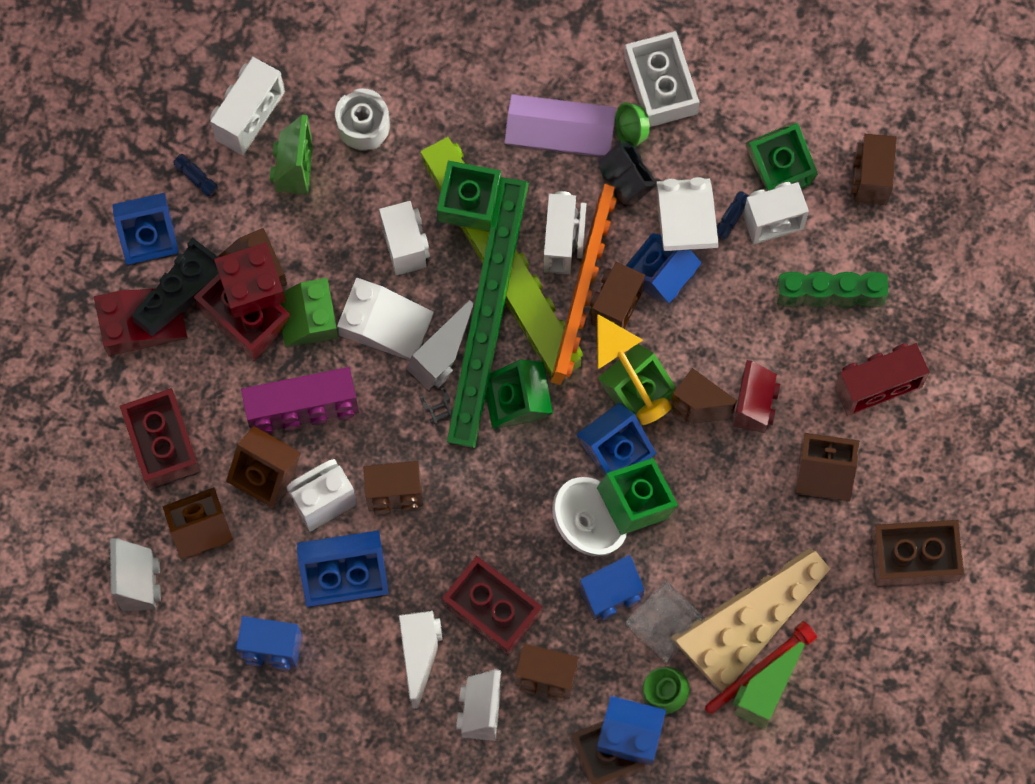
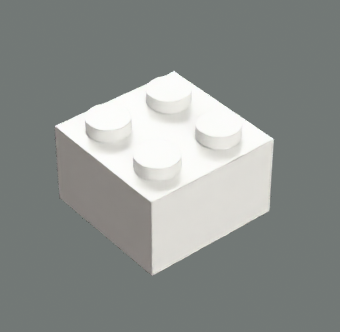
(775, 212)
(404, 238)

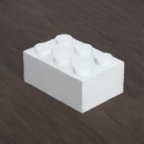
(661, 78)
(247, 105)

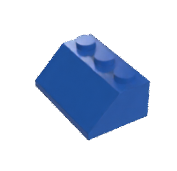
(342, 568)

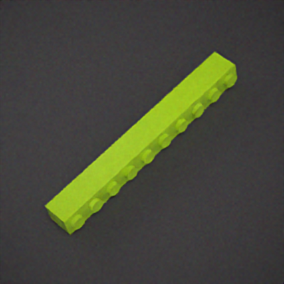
(523, 296)

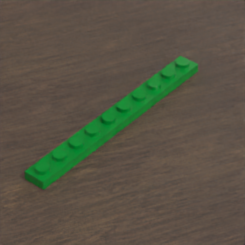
(487, 312)

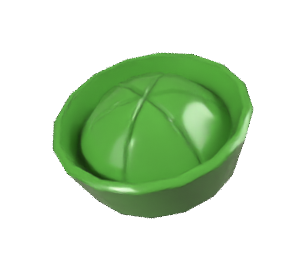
(631, 123)
(666, 689)

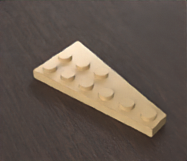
(744, 624)

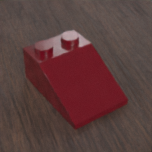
(119, 330)

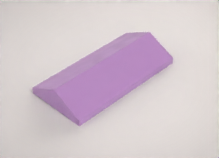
(560, 126)

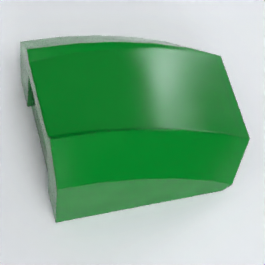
(782, 157)

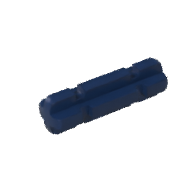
(195, 175)
(731, 215)

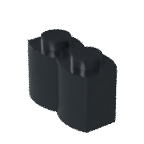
(626, 173)

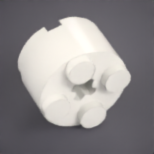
(349, 116)

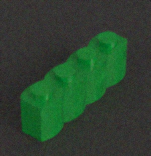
(840, 290)

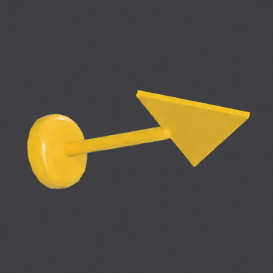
(612, 343)

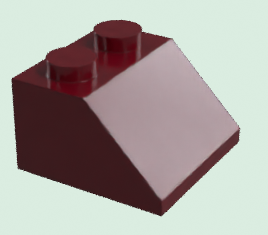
(755, 398)

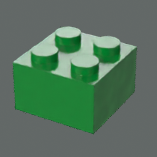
(468, 195)
(637, 496)

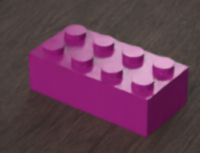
(301, 401)

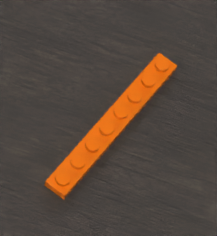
(582, 295)

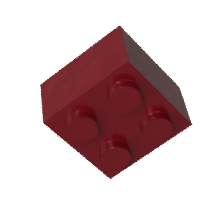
(250, 280)

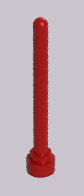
(802, 633)

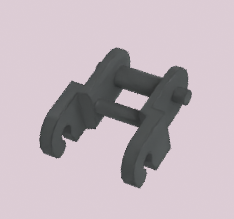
(428, 408)

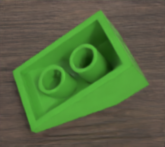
(293, 158)
(764, 690)

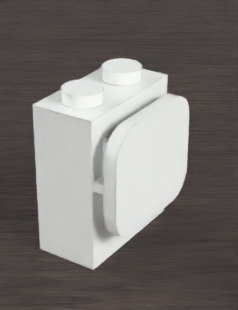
(563, 232)
(322, 494)

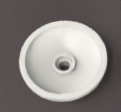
(581, 502)

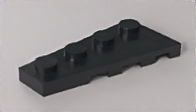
(177, 288)

